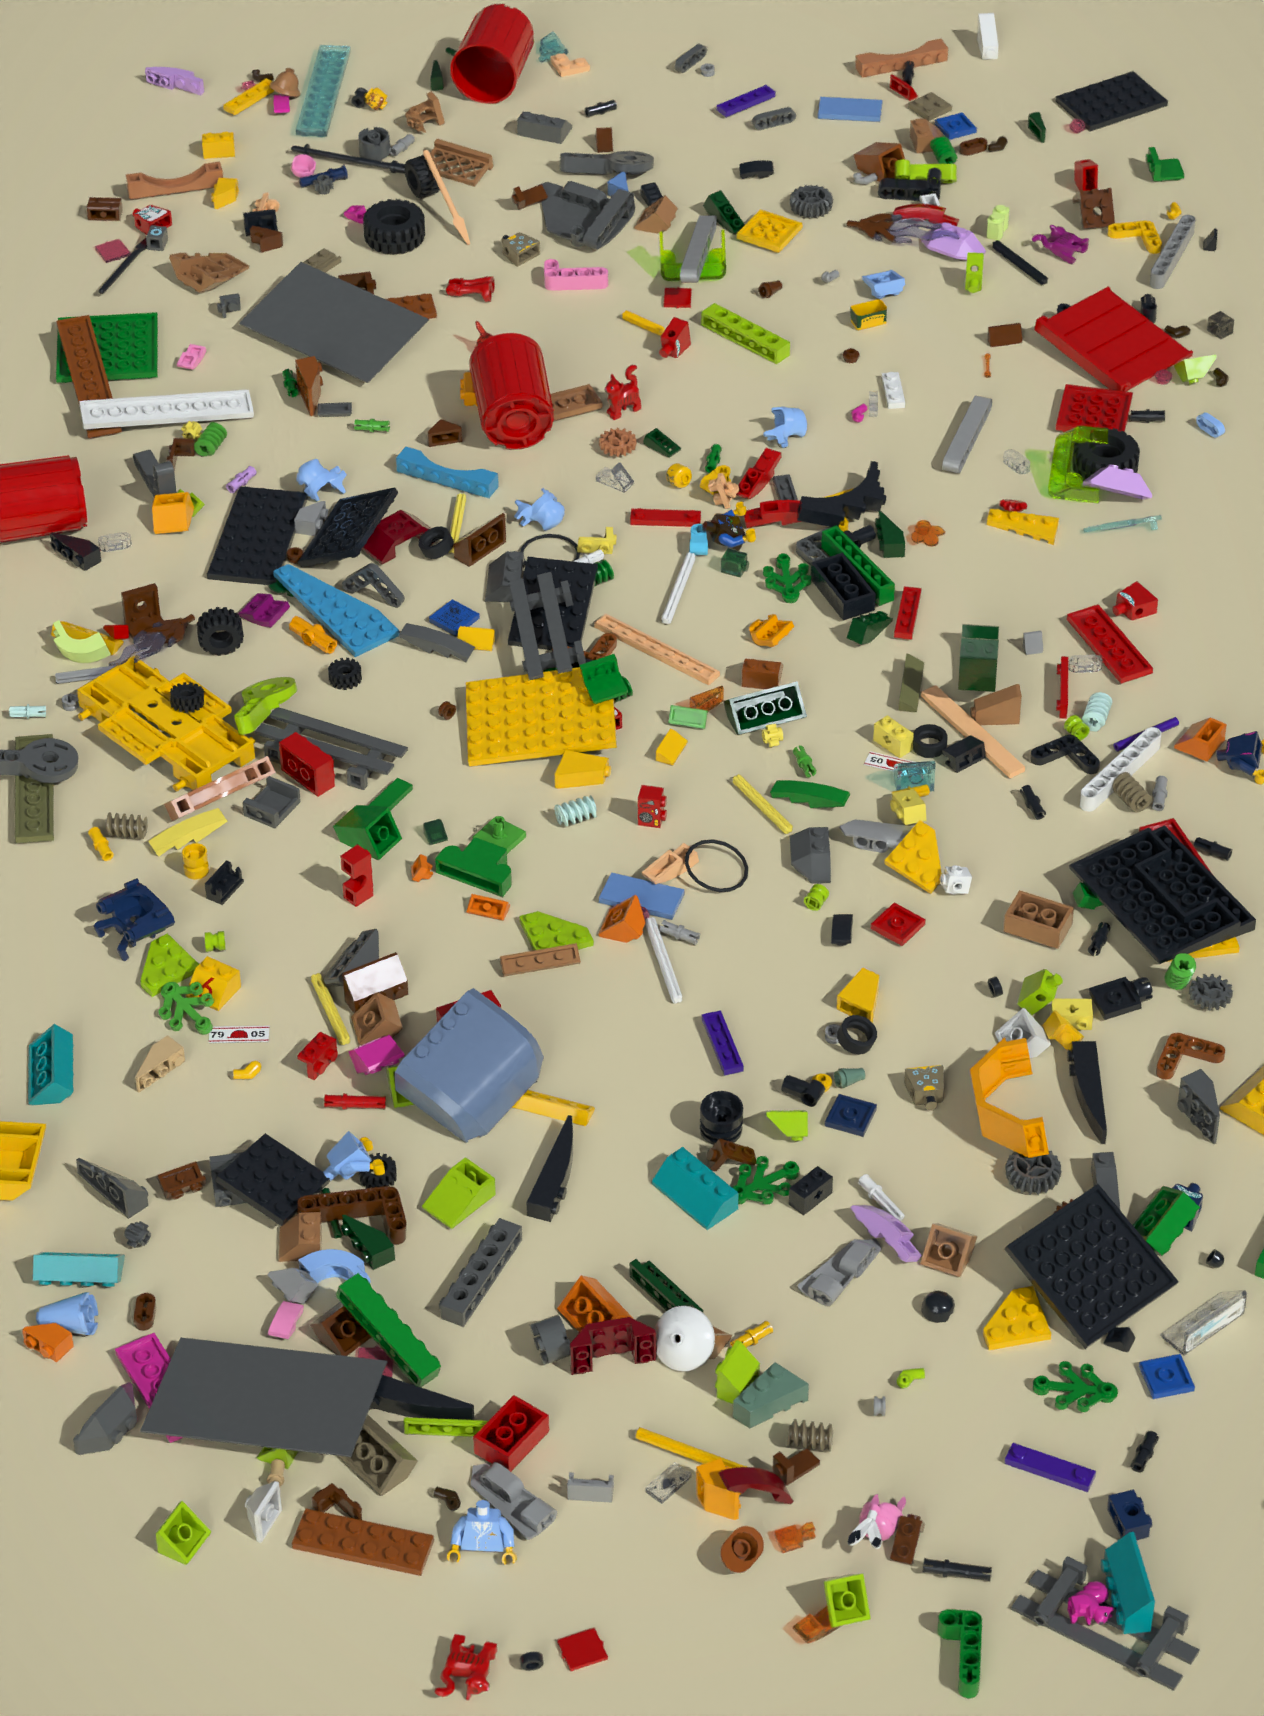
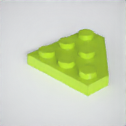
(549, 931)
(166, 964)

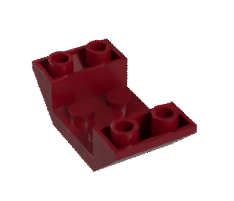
(392, 532)
(612, 1338)

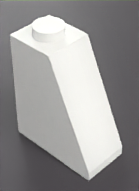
(987, 36)

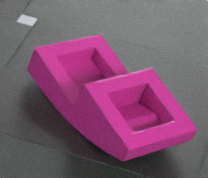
(281, 103)
(355, 213)

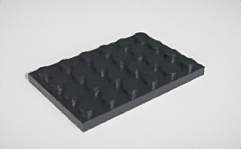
(1111, 101)
(348, 527)
(581, 582)

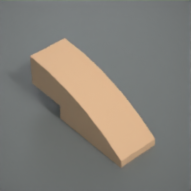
(670, 865)

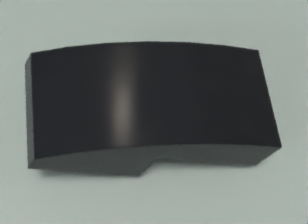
(761, 168)
(842, 929)

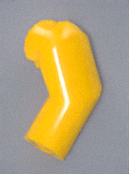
(1175, 211)
(248, 1072)

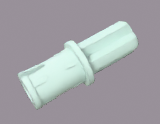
(27, 711)

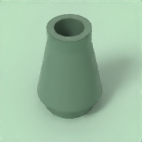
(847, 1076)

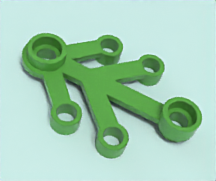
(171, 992)

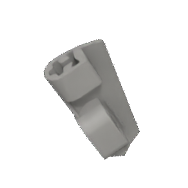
(875, 835)
(834, 1275)
(517, 1505)

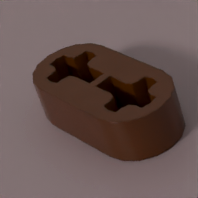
(973, 146)
(141, 1311)

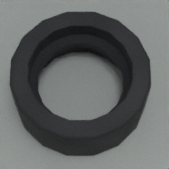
(432, 535)
(929, 731)
(852, 1045)

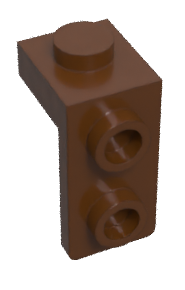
(529, 196)
(360, 280)
(180, 447)
(726, 1150)
(791, 1469)
(333, 1495)
(907, 1538)

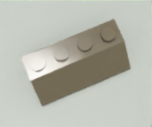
(380, 1458)

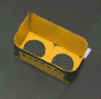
(868, 314)

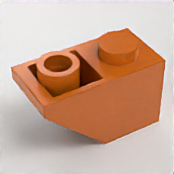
(49, 1340)

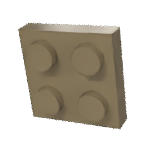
(930, 106)

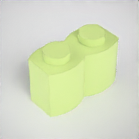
(997, 222)

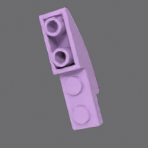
(174, 77)
(884, 1225)

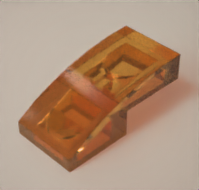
(814, 1627)

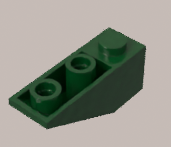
(725, 214)
(890, 537)
(868, 627)
(372, 1243)

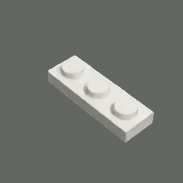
(893, 390)

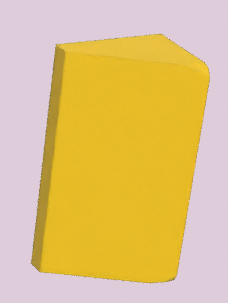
(479, 637)
(670, 747)

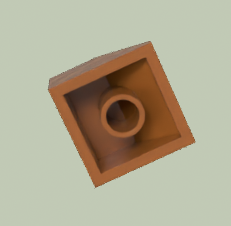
(761, 674)

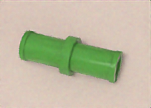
(372, 425)
(804, 761)

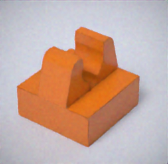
(421, 869)

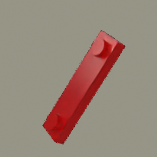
(660, 517)
(907, 613)
(1062, 704)

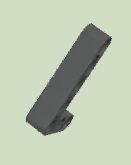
(158, 477)

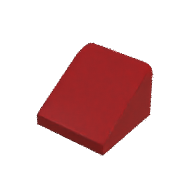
(117, 631)

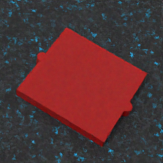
(677, 297)
(582, 1649)

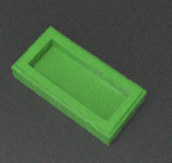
(688, 716)

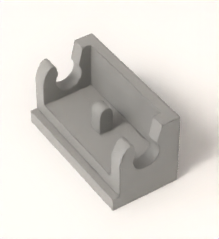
(590, 1489)

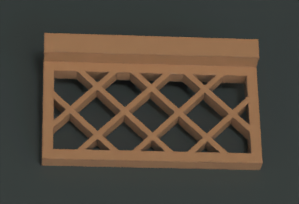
(461, 155)

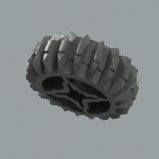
(811, 201)
(1033, 1173)

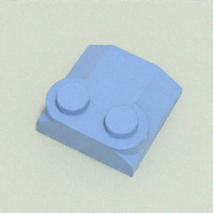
(884, 283)

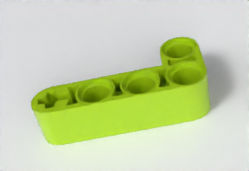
(905, 170)

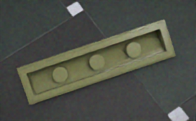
(911, 684)

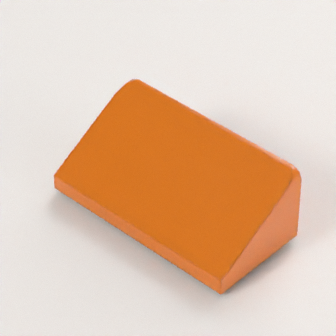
(488, 907)

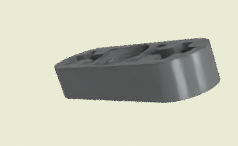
(690, 58)
(781, 120)

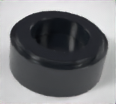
(995, 986)
(531, 1661)

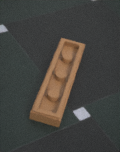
(539, 960)

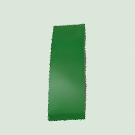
(815, 794)

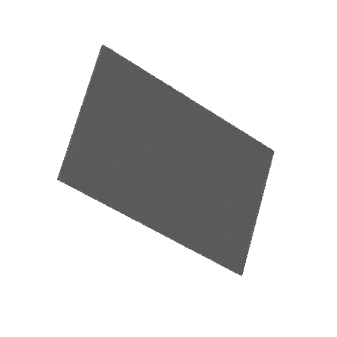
(334, 322)
(264, 1397)

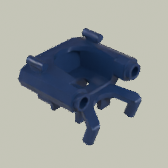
(133, 901)

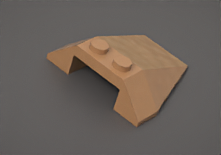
(208, 271)

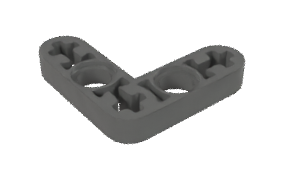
(807, 547)
(371, 578)

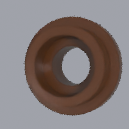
(850, 355)

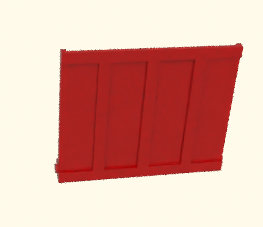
(1111, 340)

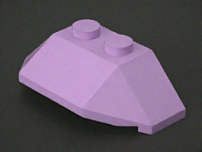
(955, 247)
(1119, 481)

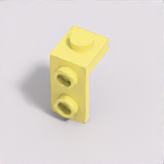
(592, 544)

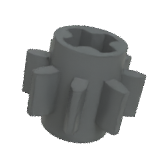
(323, 184)
(137, 1234)

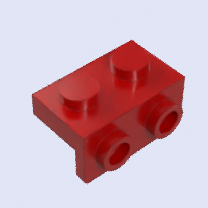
(318, 1054)

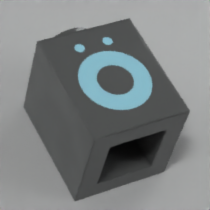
(157, 238)

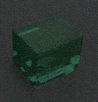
(734, 563)

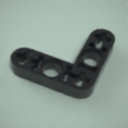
(1070, 746)

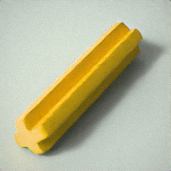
(643, 323)

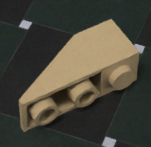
(161, 1059)

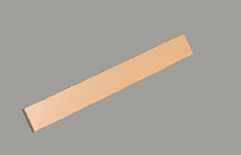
(657, 649)
(968, 726)

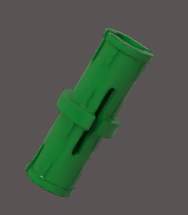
(290, 383)
(713, 458)

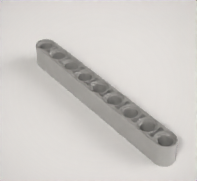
(698, 249)

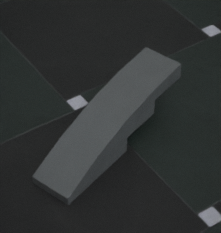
(431, 639)

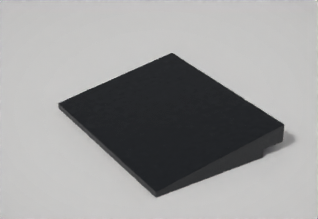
(1163, 894)

